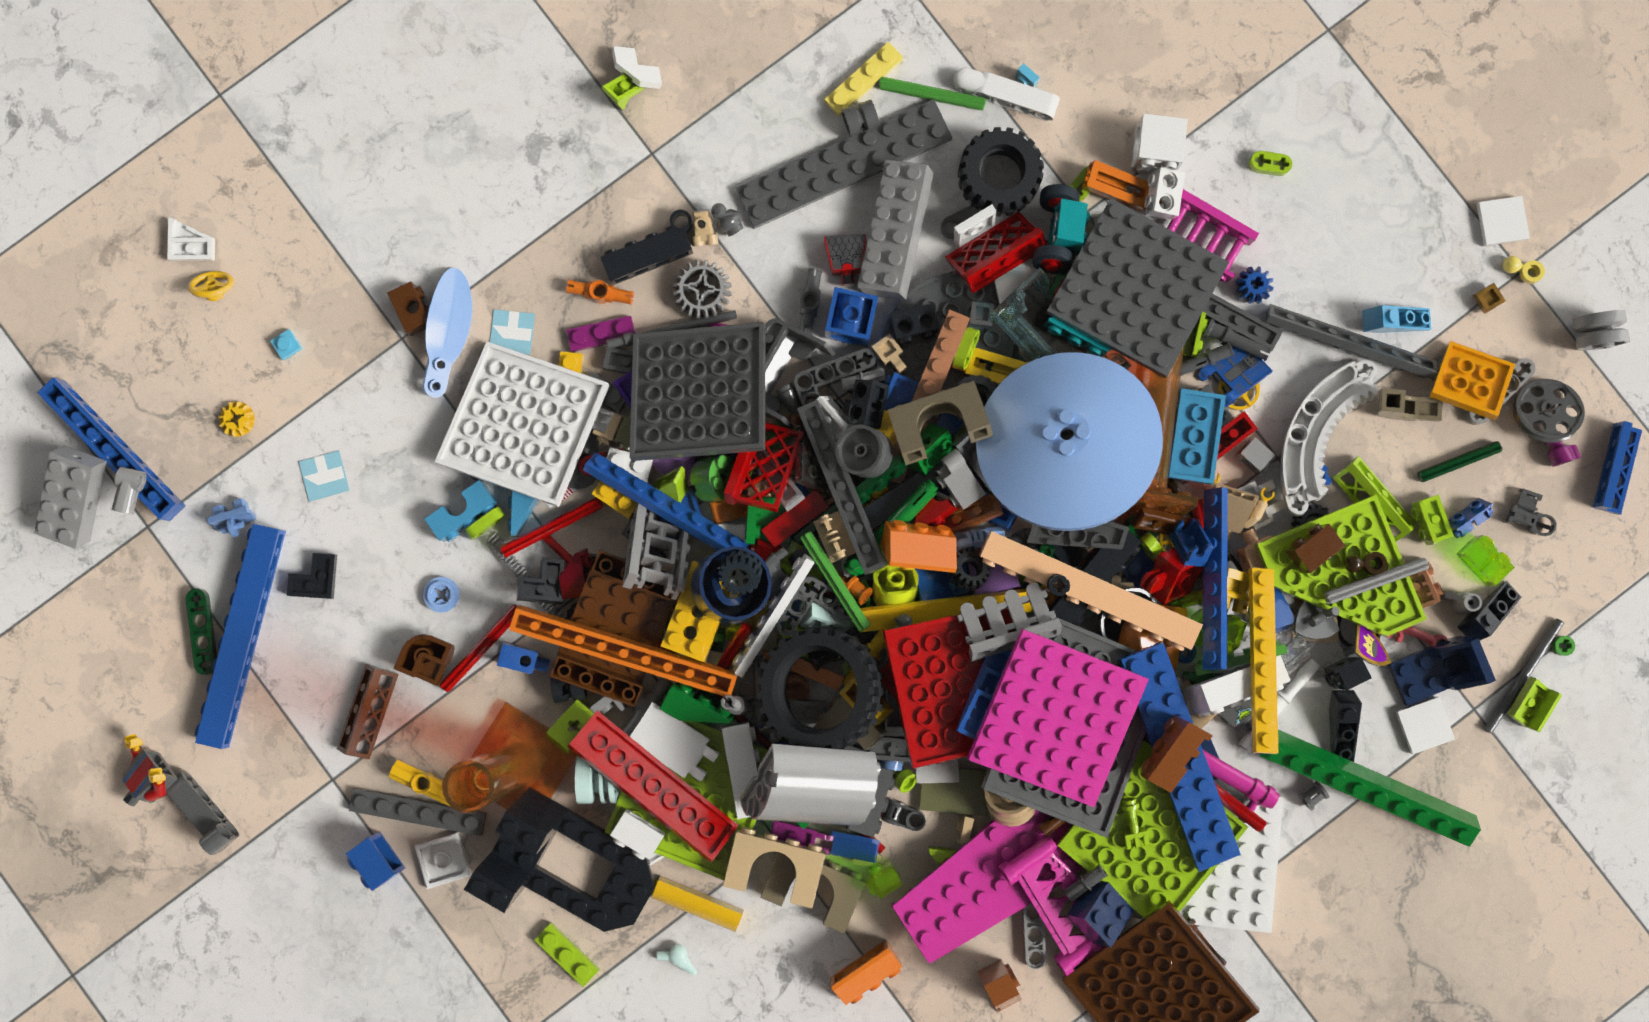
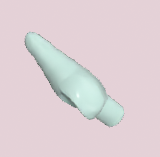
(677, 957)

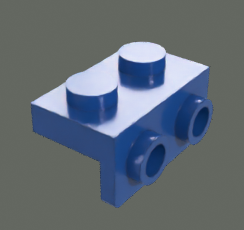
(900, 390)

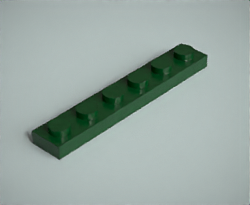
(864, 491)

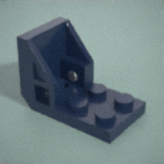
(1447, 665)

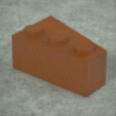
(1173, 752)
(1000, 984)

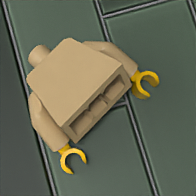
(1243, 507)

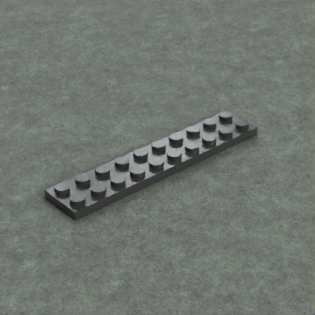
(843, 164)

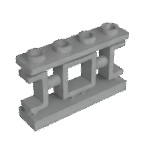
(639, 547)

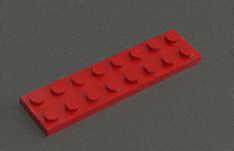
(653, 786)

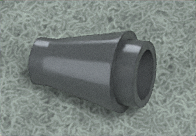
(789, 398)

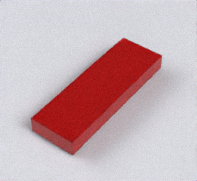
(795, 519)

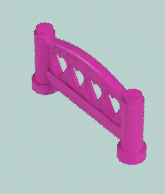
(1025, 870)

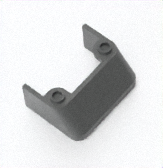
(782, 343)

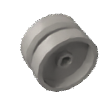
(1601, 330)

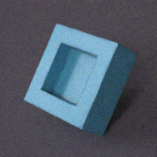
(1027, 76)
(286, 344)

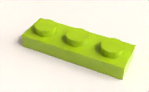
(567, 954)

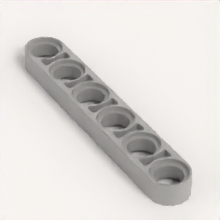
(1033, 946)

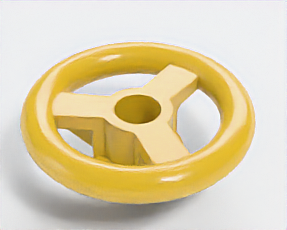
(211, 289)

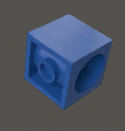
(851, 317)

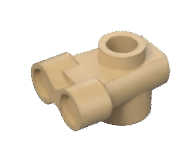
(706, 234)

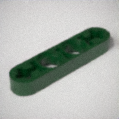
(206, 630)

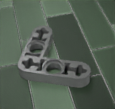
(807, 598)

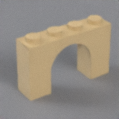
(806, 859)

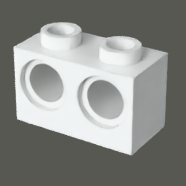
(1169, 195)

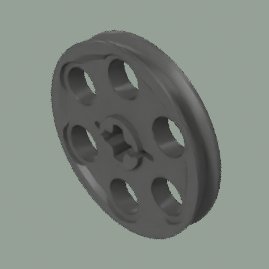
(1548, 419)

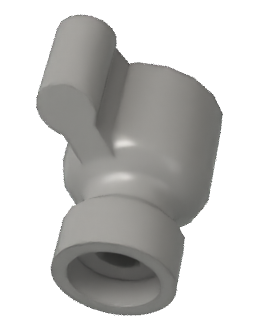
(1463, 601)

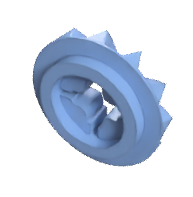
(430, 594)

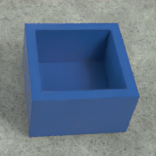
(375, 861)

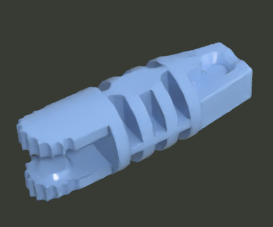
(975, 538)

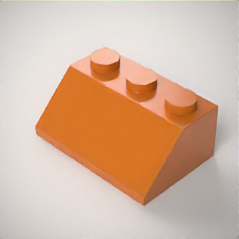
(919, 546)
(866, 973)

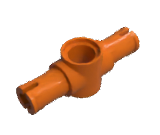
(611, 294)

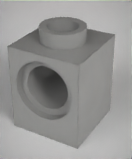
(1255, 455)

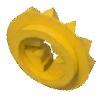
(245, 423)

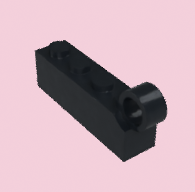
(649, 253)

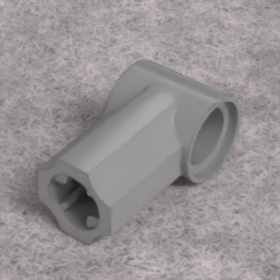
(129, 484)

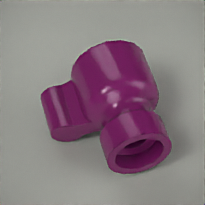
(1562, 453)

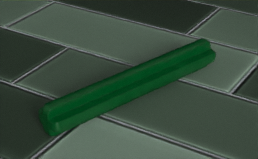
(1459, 461)

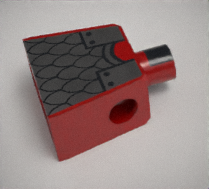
(845, 256)

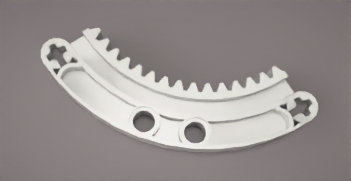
(1303, 458)

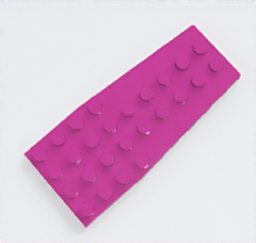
(969, 890)

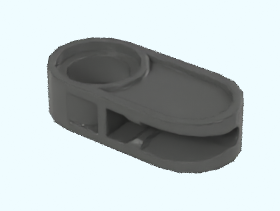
(958, 218)

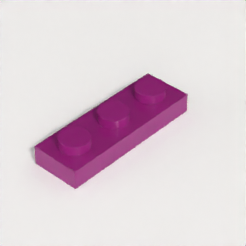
(597, 334)

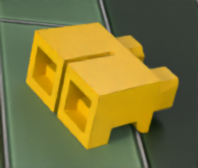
(1238, 590)

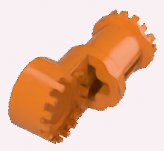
(857, 589)

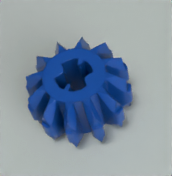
(1247, 289)

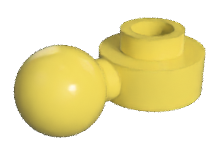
(1513, 264)

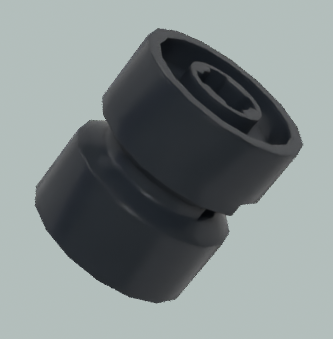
(561, 694)

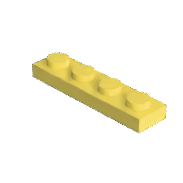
(864, 79)

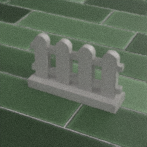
(1002, 639)

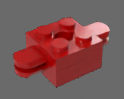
(1170, 577)

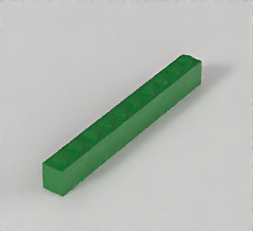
(1375, 789)

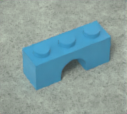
(478, 501)

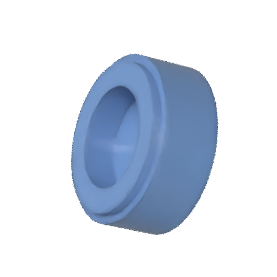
(891, 765)

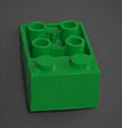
(695, 705)

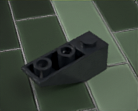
(1491, 614)
(1344, 722)

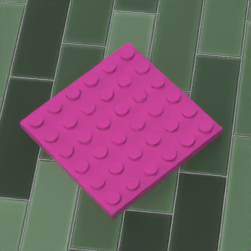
(1057, 718)

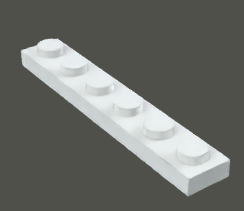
(777, 606)

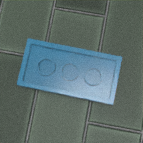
(1196, 436)

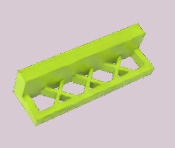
(1373, 486)

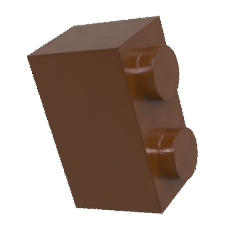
(1315, 548)

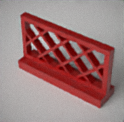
(1001, 259)
(744, 465)

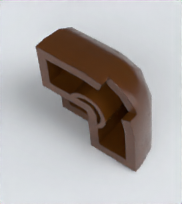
(425, 658)

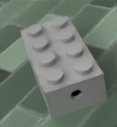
(70, 496)

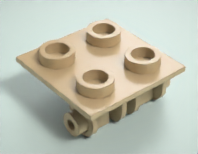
(834, 536)

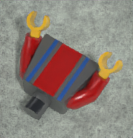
(147, 775)

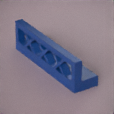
(1613, 468)

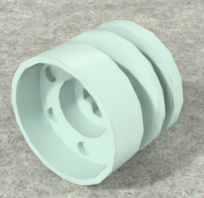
(589, 782)

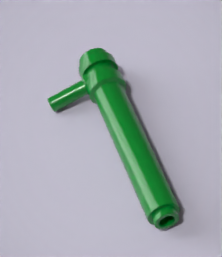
(905, 513)

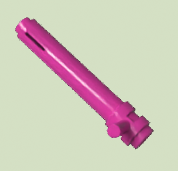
(1251, 787)

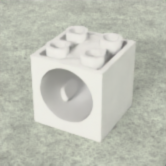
(1158, 143)

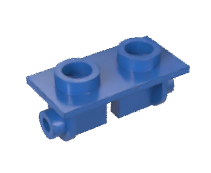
(1477, 511)

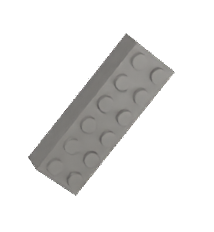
(895, 229)

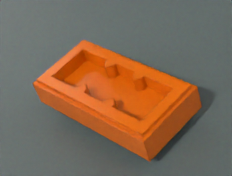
(726, 512)

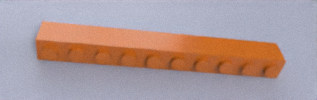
(623, 651)

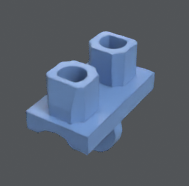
(231, 520)

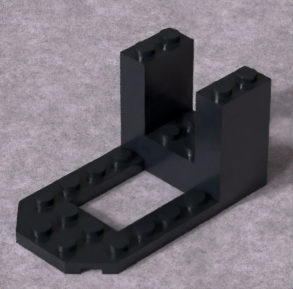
(525, 837)

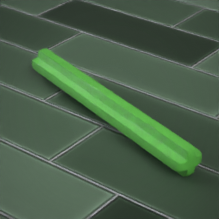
(931, 93)
(835, 581)

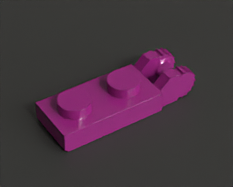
(805, 836)

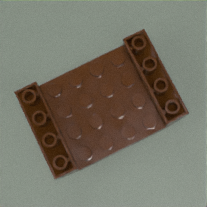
(620, 611)

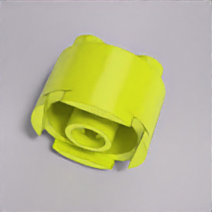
(894, 586)

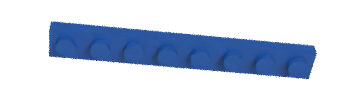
(661, 504)
(1215, 581)

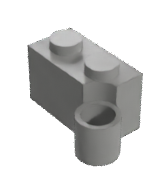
(958, 480)

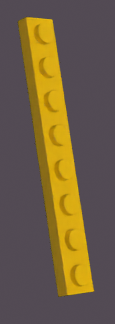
(1263, 661)

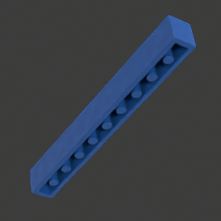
(240, 636)

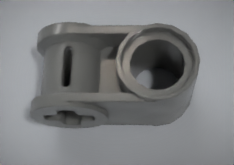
(902, 815)

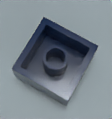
(1101, 914)

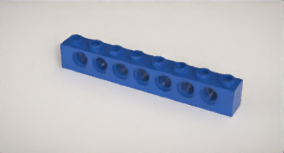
(109, 445)

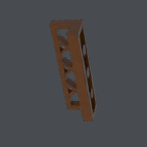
(361, 707)

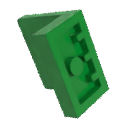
(758, 519)

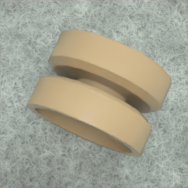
(1007, 811)

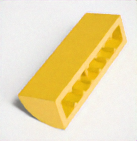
(697, 903)

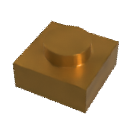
(1489, 298)

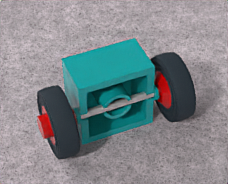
(1066, 229)

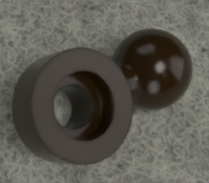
(1354, 563)

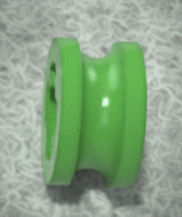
(1566, 651)

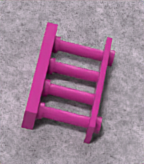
(1223, 223)

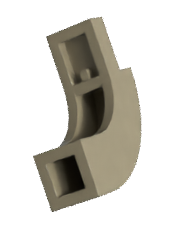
(1398, 406)

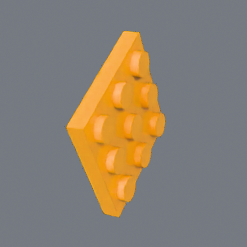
(1472, 380)

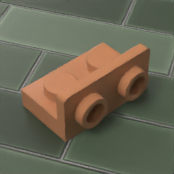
(1425, 587)

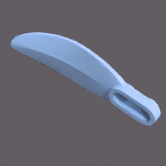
(446, 328)

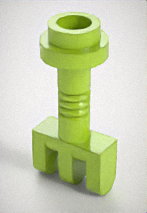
(1130, 805)

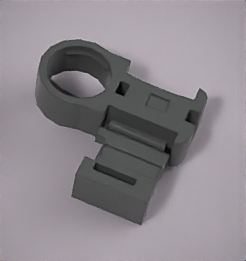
(1526, 516)

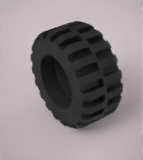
(1005, 144)

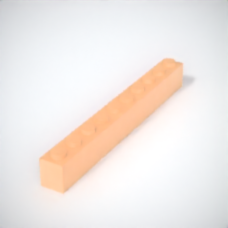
(1091, 590)

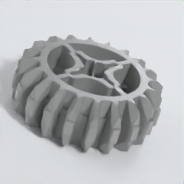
(711, 290)

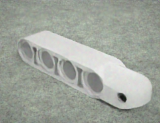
(1007, 93)

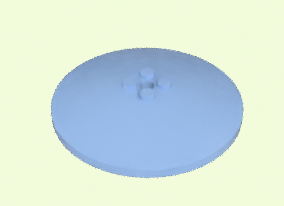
(1077, 479)

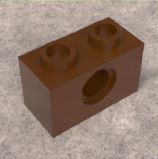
(401, 300)

